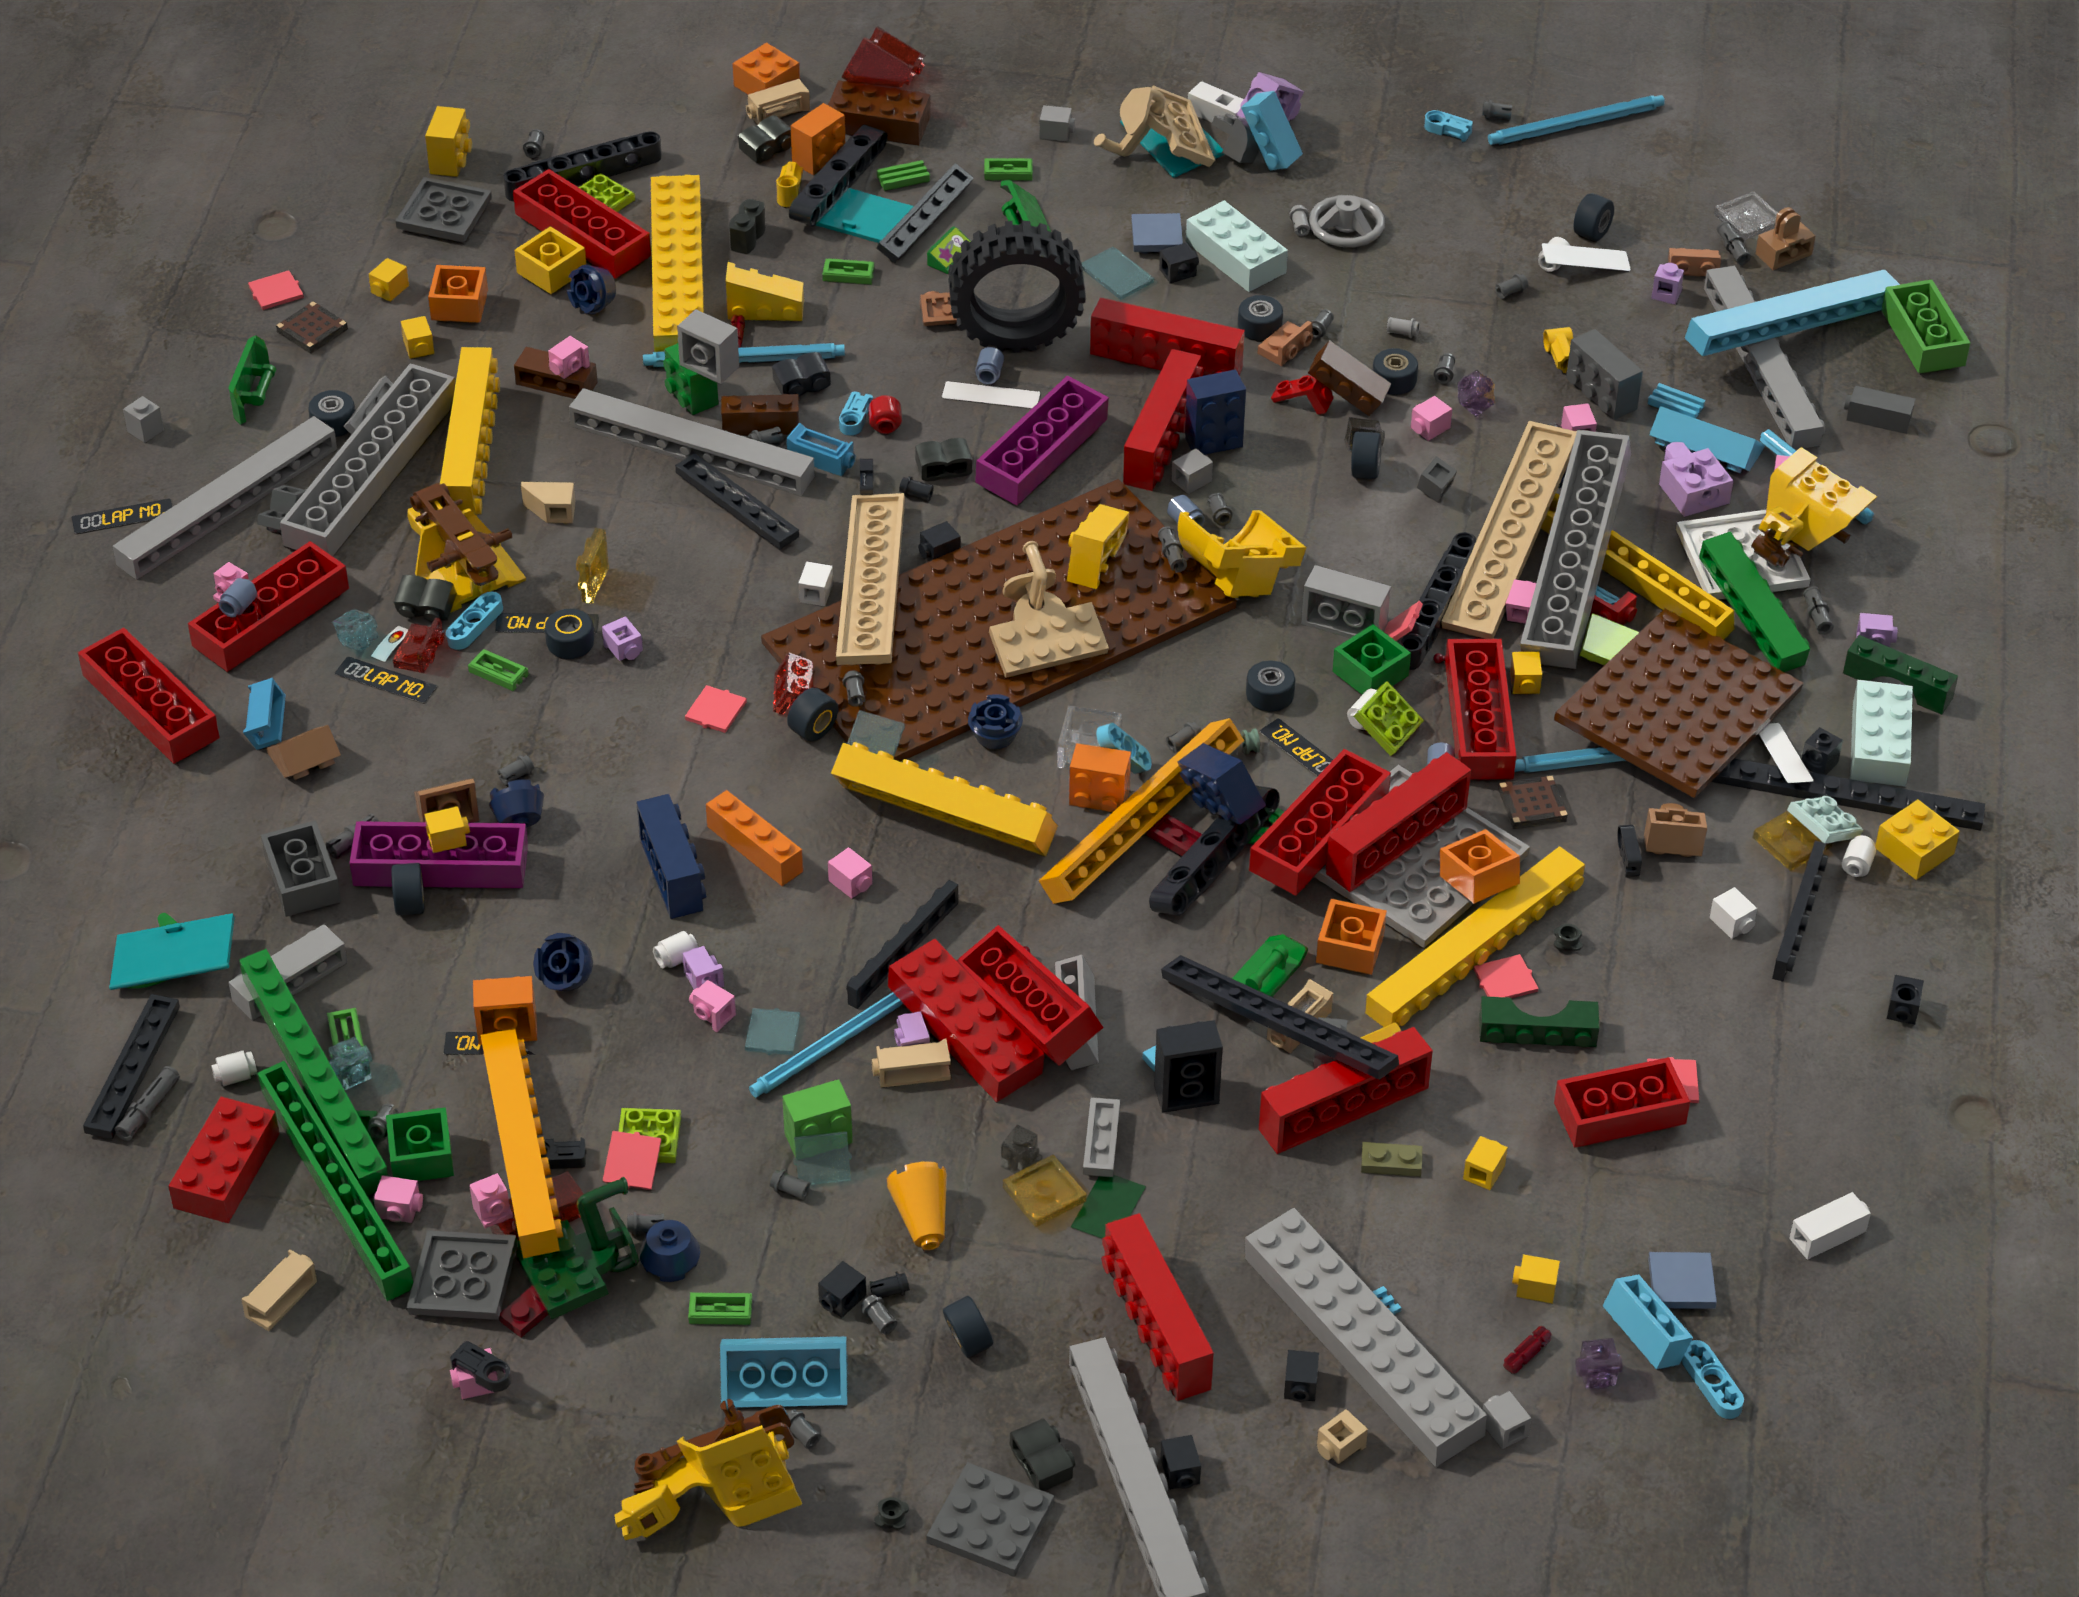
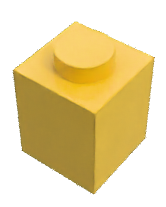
(388, 279)
(417, 337)
(1526, 672)
(446, 829)
(1485, 1163)
(1536, 1278)

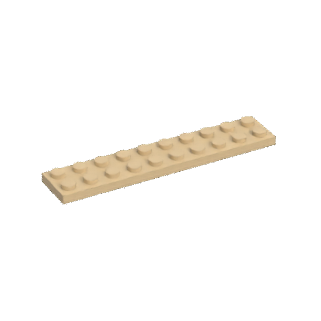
(1509, 530)
(871, 579)

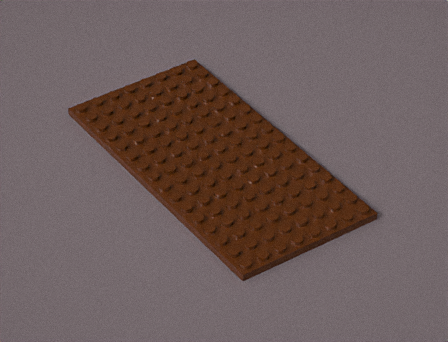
(947, 605)

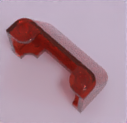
(884, 61)

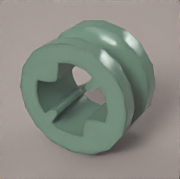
(1251, 741)

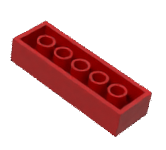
(605, 234)
(1149, 335)
(1160, 422)
(284, 599)
(149, 695)
(1480, 707)
(1397, 821)
(1298, 840)
(1031, 995)
(963, 1013)
(1341, 1094)
(1157, 1307)

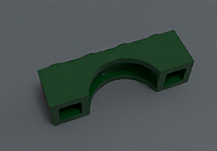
(1931, 685)
(1505, 1023)

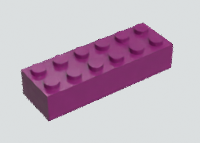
(1041, 440)
(491, 859)

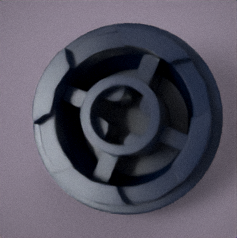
(591, 288)
(995, 721)
(517, 803)
(669, 1250)

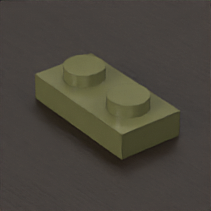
(1391, 1159)

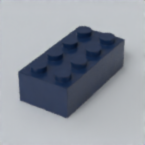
(671, 856)

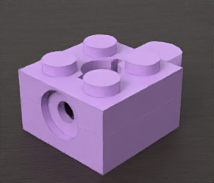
(1286, 92)
(1694, 479)

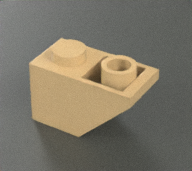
(550, 500)

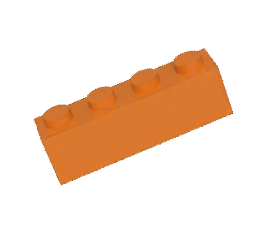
(754, 838)

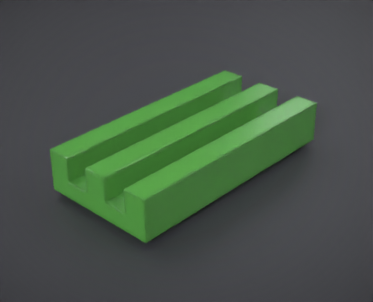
(1008, 169)
(903, 175)
(848, 271)
(495, 672)
(342, 1015)
(720, 1312)

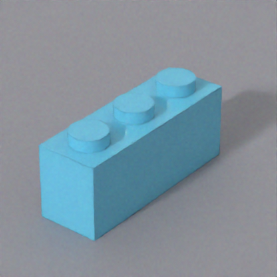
(1271, 130)
(1647, 1321)

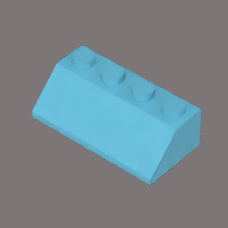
(1727, 446)
(784, 1371)

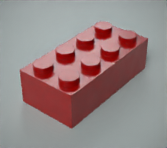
(1621, 1102)
(224, 1160)

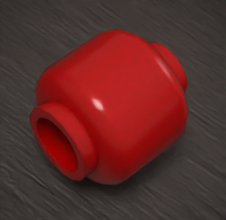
(885, 414)

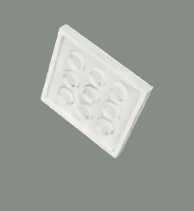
(1745, 529)

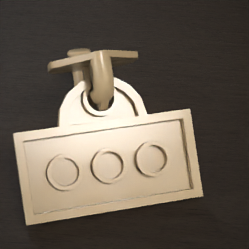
(1167, 115)
(1044, 635)

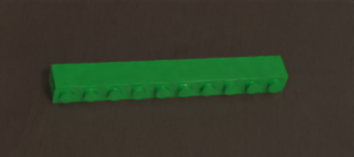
(312, 1069)
(336, 1181)

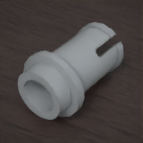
(1299, 217)
(1404, 327)

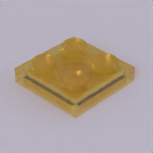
(592, 565)
(1787, 840)
(1044, 1190)

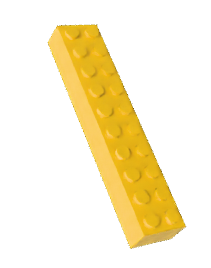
(675, 255)

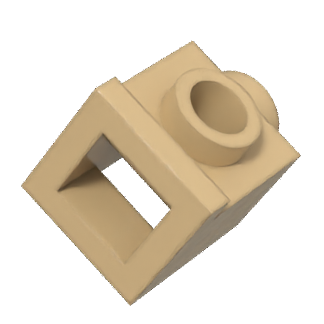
(1341, 1437)

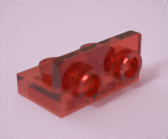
(419, 647)
(791, 680)

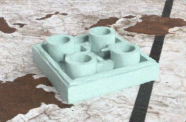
(1825, 819)

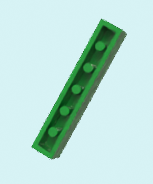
(1754, 602)

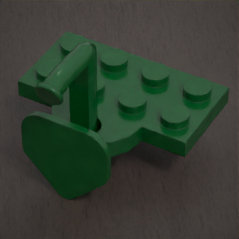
(573, 1274)

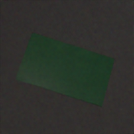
(1108, 1201)

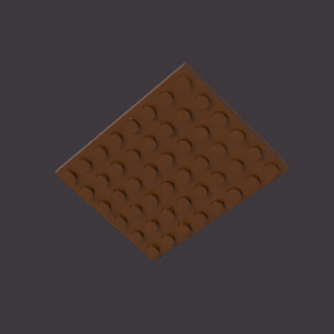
(1678, 702)

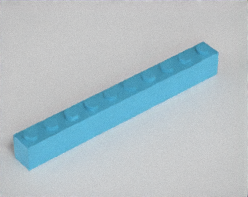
(1788, 313)

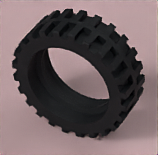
(1013, 246)

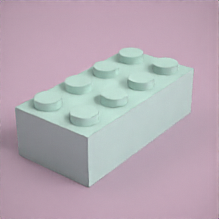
(1236, 246)
(1881, 733)

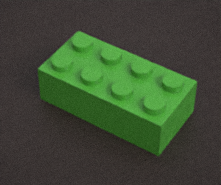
(1925, 326)

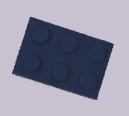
(1215, 412)
(1220, 783)

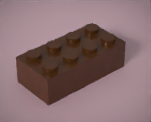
(893, 110)

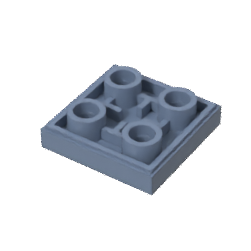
(1155, 231)
(1683, 1279)

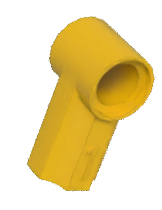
(788, 183)
(1558, 343)

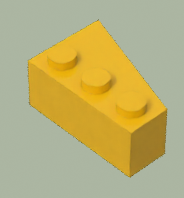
(763, 296)
(1093, 544)

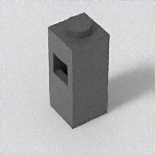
(1879, 409)

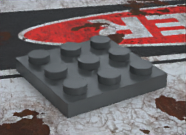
(443, 209)
(462, 1275)
(990, 1519)

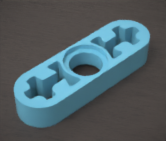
(463, 633)
(1115, 738)
(1713, 1392)

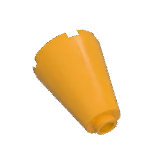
(921, 1201)

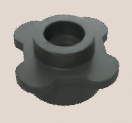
(1567, 937)
(894, 1506)

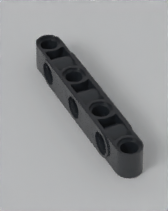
(583, 164)
(838, 175)
(1437, 598)
(1208, 858)

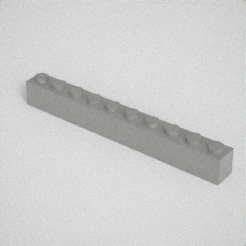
(1768, 366)
(683, 437)
(224, 497)
(1135, 1471)

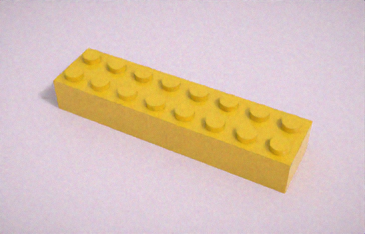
(470, 427)
(945, 798)

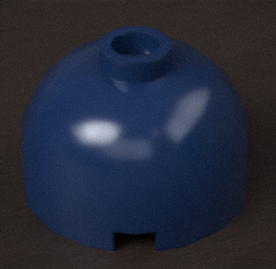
(563, 962)

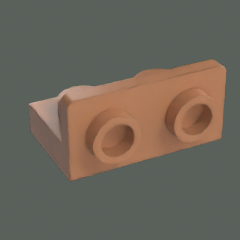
(1694, 261)
(936, 309)
(1286, 342)

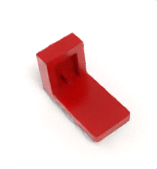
(1316, 392)
(1621, 612)

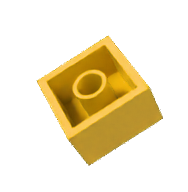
(448, 141)
(549, 259)
(1917, 839)

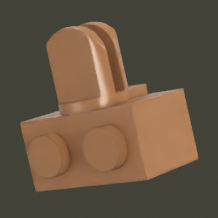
(1786, 242)
(1675, 831)

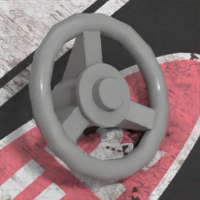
(1346, 217)

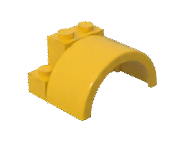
(1249, 560)

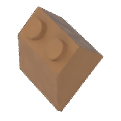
(304, 752)
(446, 796)

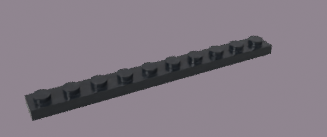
(1850, 792)
(1280, 1017)

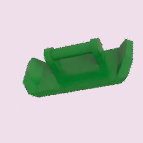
(1025, 203)
(252, 363)
(1272, 964)

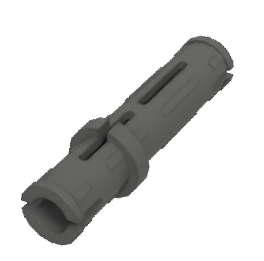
(140, 1112)

